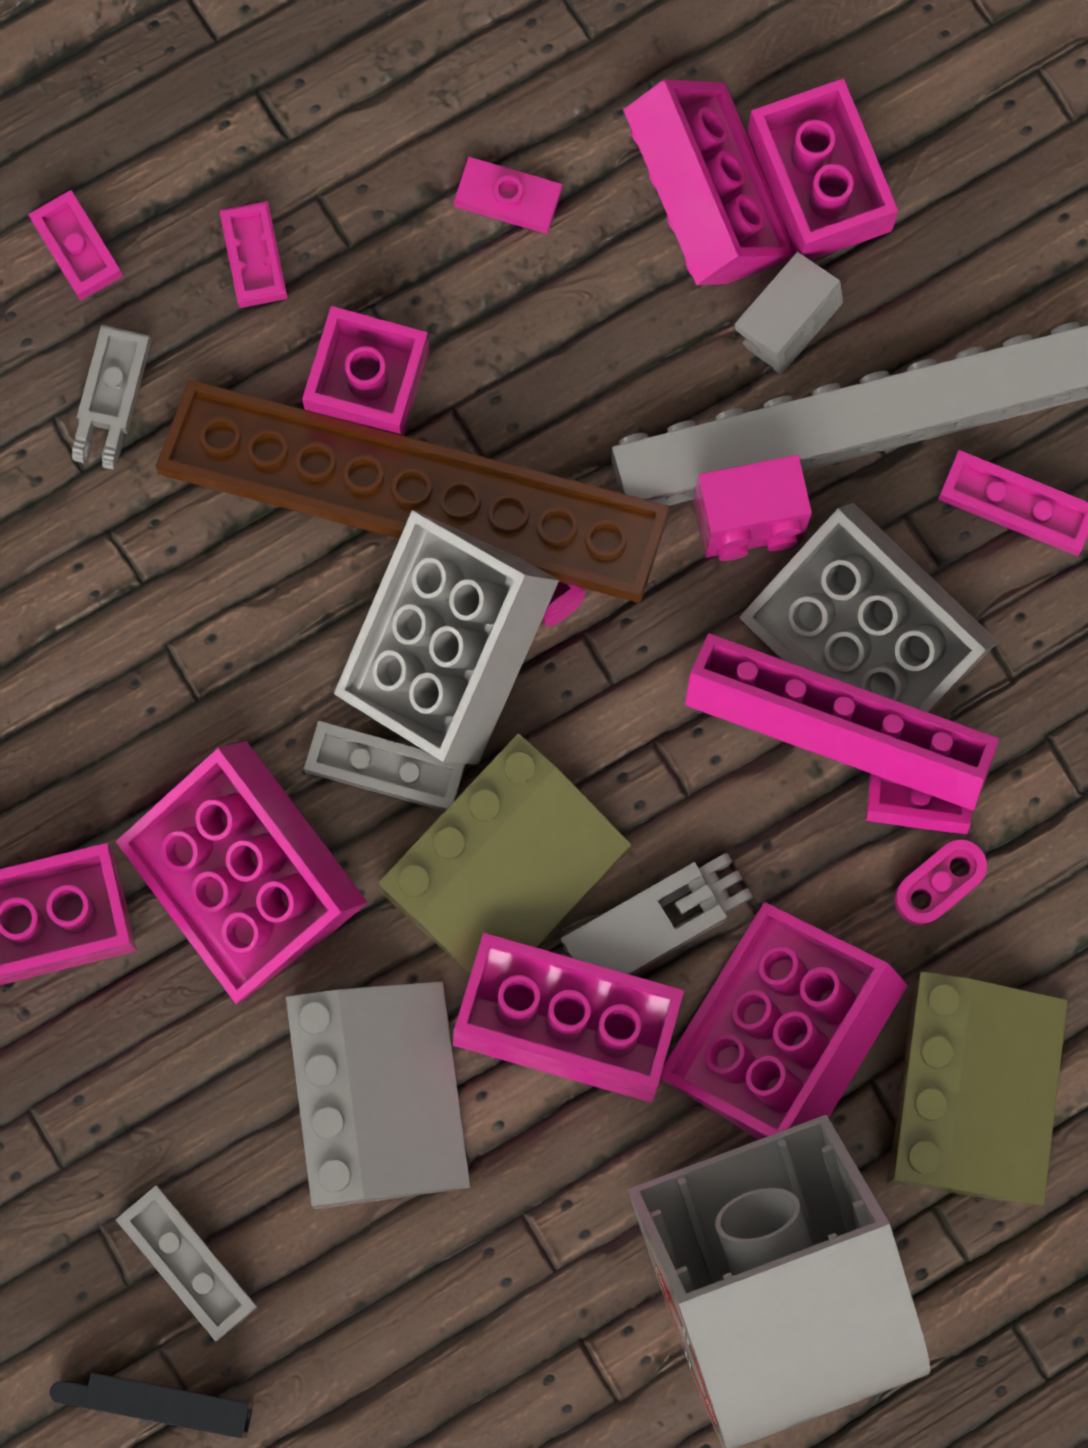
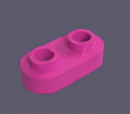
(939, 883)

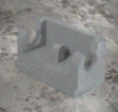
(790, 312)

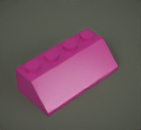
(709, 180)
(567, 1017)

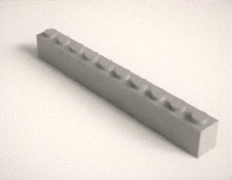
(863, 417)

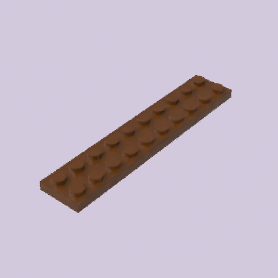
(379, 477)

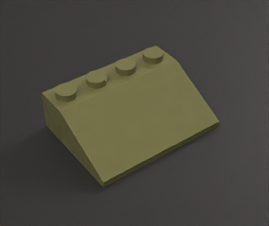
(504, 857)
(978, 1089)

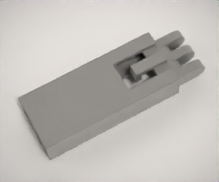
(639, 929)

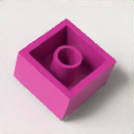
(366, 371)
(752, 507)

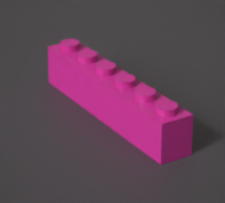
(841, 721)

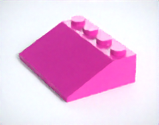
(240, 870)
(783, 1026)

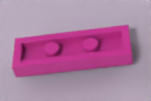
(1017, 502)

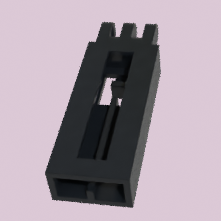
(157, 1404)

